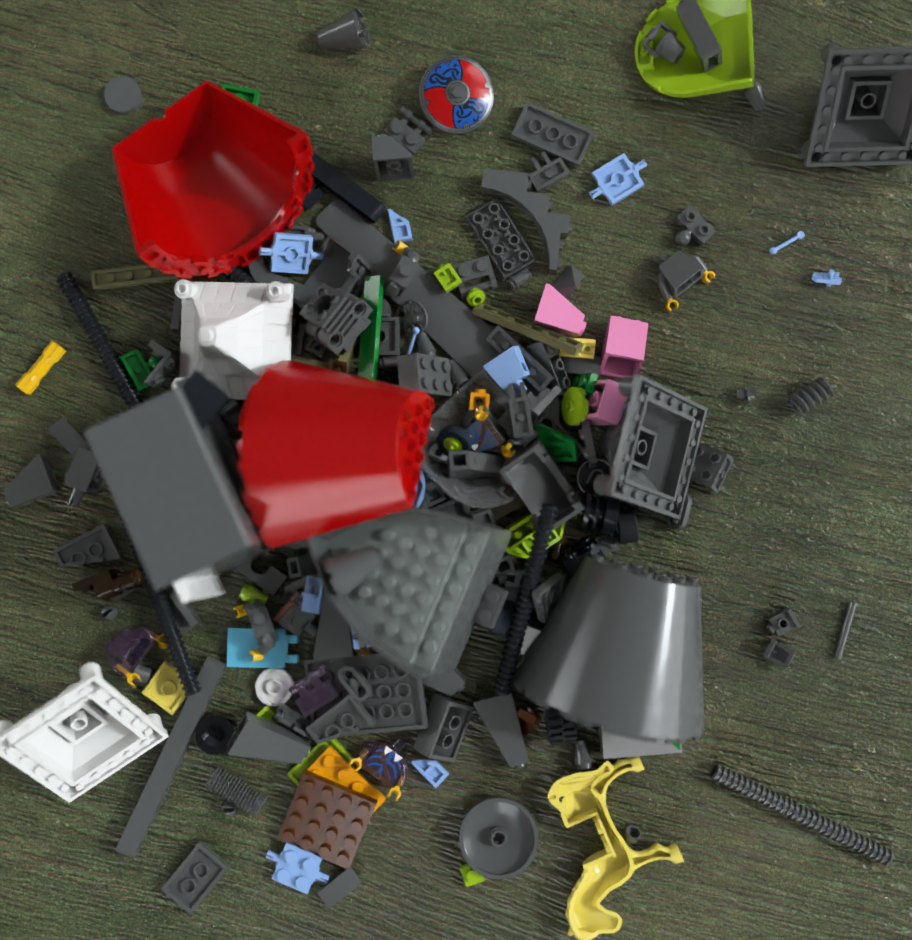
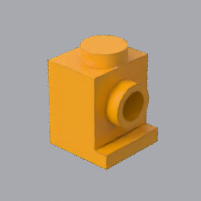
(479, 394)

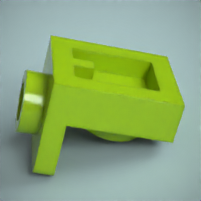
(447, 277)

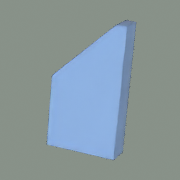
(400, 227)
(431, 770)

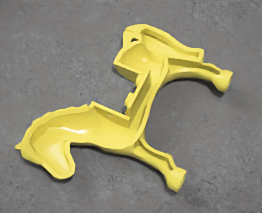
(607, 868)

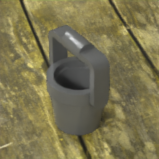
(668, 47)

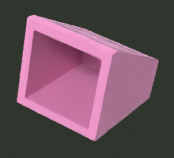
(559, 314)
(623, 347)

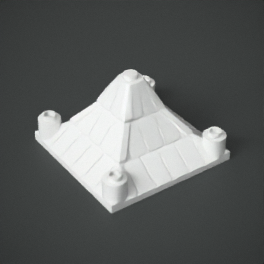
(233, 331)
(80, 736)

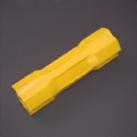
(32, 378)

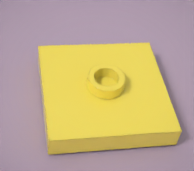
(165, 688)

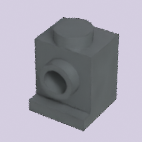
(774, 620)

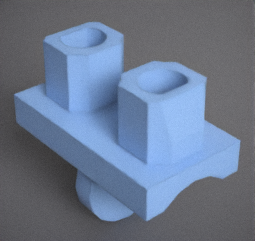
(312, 595)

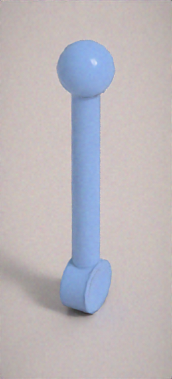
(799, 235)
(415, 330)

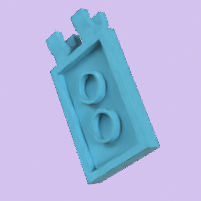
(243, 640)

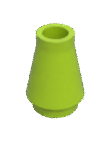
(250, 593)

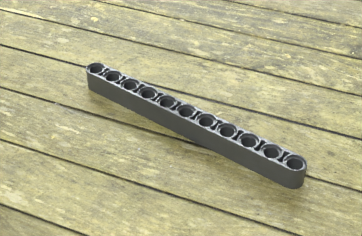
(170, 759)

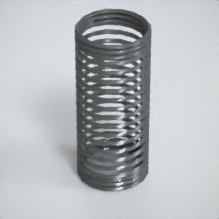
(253, 809)

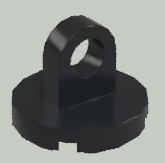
(214, 734)

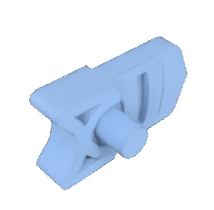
(829, 278)

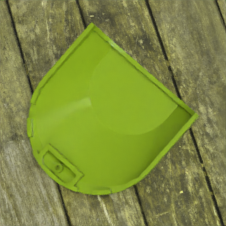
(732, 29)

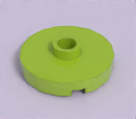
(574, 406)

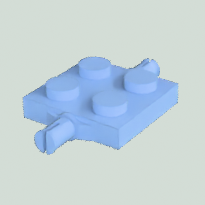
(618, 179)
(291, 253)
(297, 867)

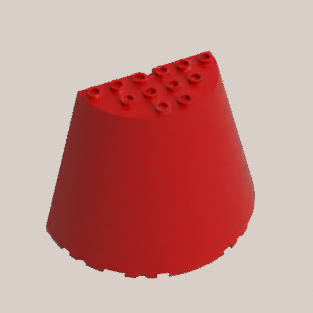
(211, 182)
(328, 450)

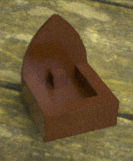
(529, 719)

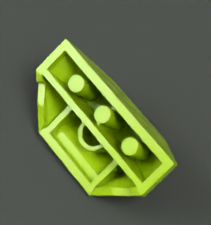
(522, 535)

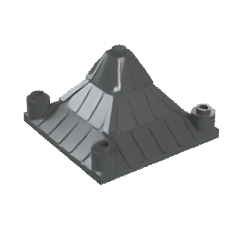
(862, 108)
(651, 447)

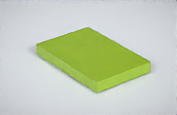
(296, 772)

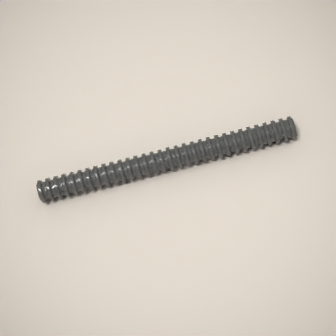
(802, 815)

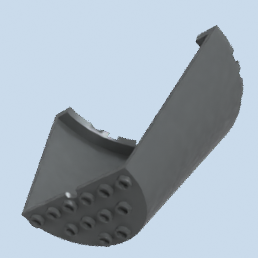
(622, 653)

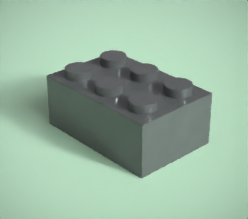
(425, 374)

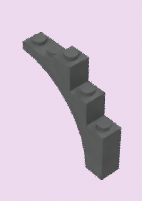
(552, 226)

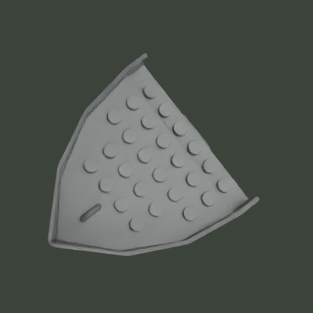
(426, 590)

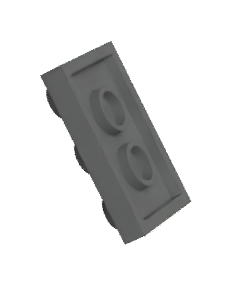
(195, 877)

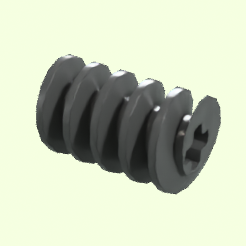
(809, 395)

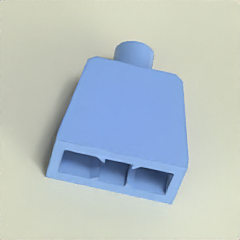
(508, 369)

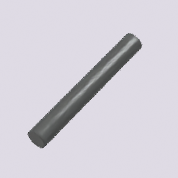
(845, 630)

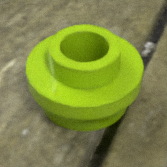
(475, 297)

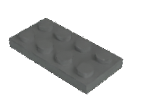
(552, 134)

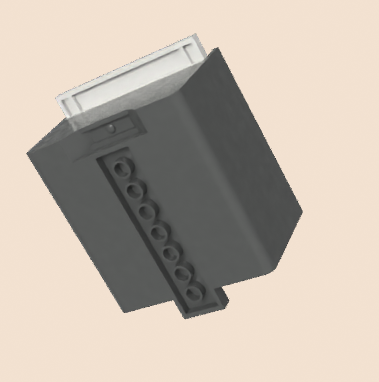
(178, 493)

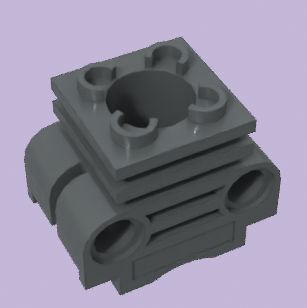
(335, 318)

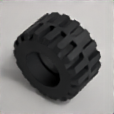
(559, 729)

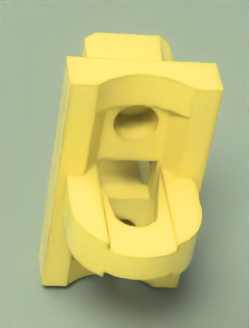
(587, 351)

